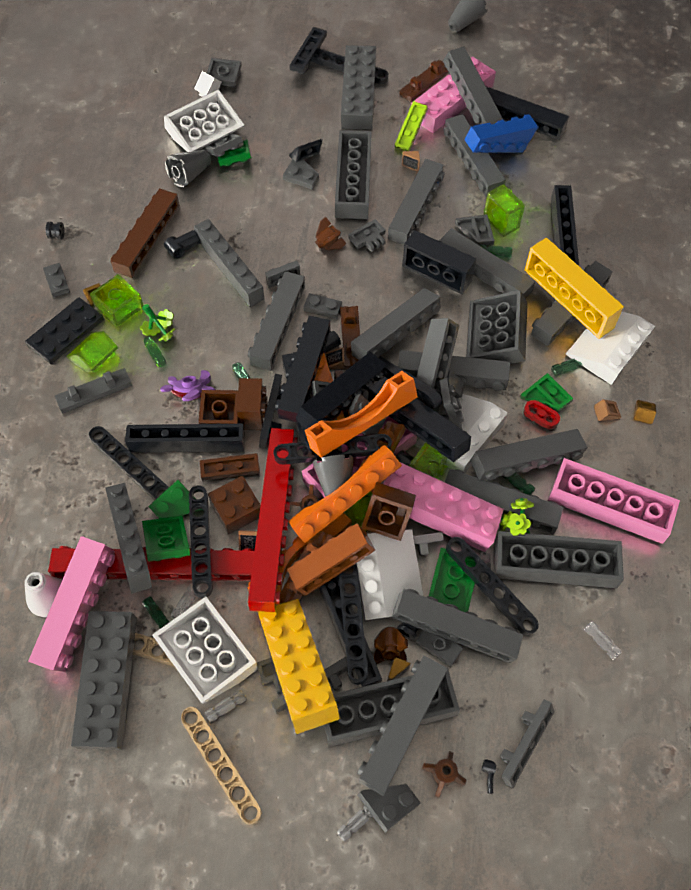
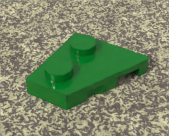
(239, 154)
(548, 393)
(172, 501)

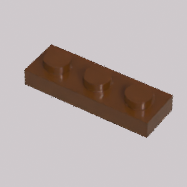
(229, 467)

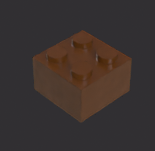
(251, 403)
(218, 407)
(235, 504)
(388, 511)

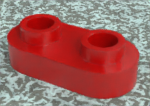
(541, 414)

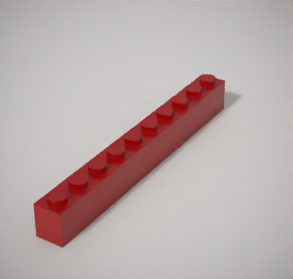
(271, 527)
(226, 565)

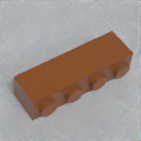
(331, 559)

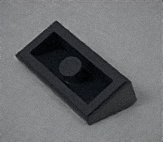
(306, 150)

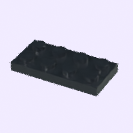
(64, 330)

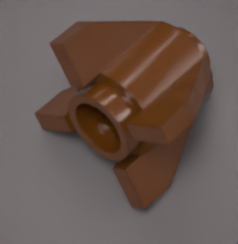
(328, 236)
(304, 502)
(390, 645)
(441, 778)

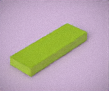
(411, 126)

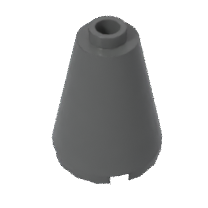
(466, 13)
(186, 166)
(333, 472)

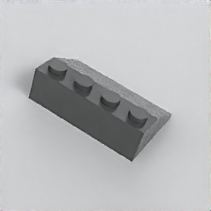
(498, 328)

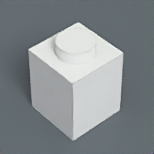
(207, 84)

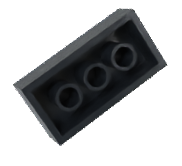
(438, 262)

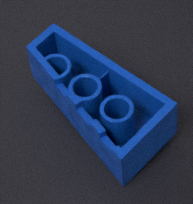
(502, 136)

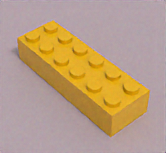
(573, 288)
(298, 667)

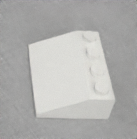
(202, 122)
(613, 351)
(481, 422)
(386, 574)
(205, 651)

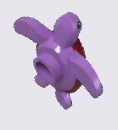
(189, 387)

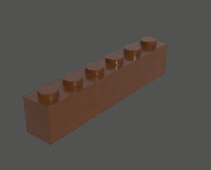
(145, 233)

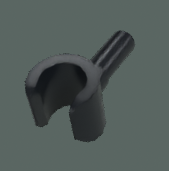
(490, 768)

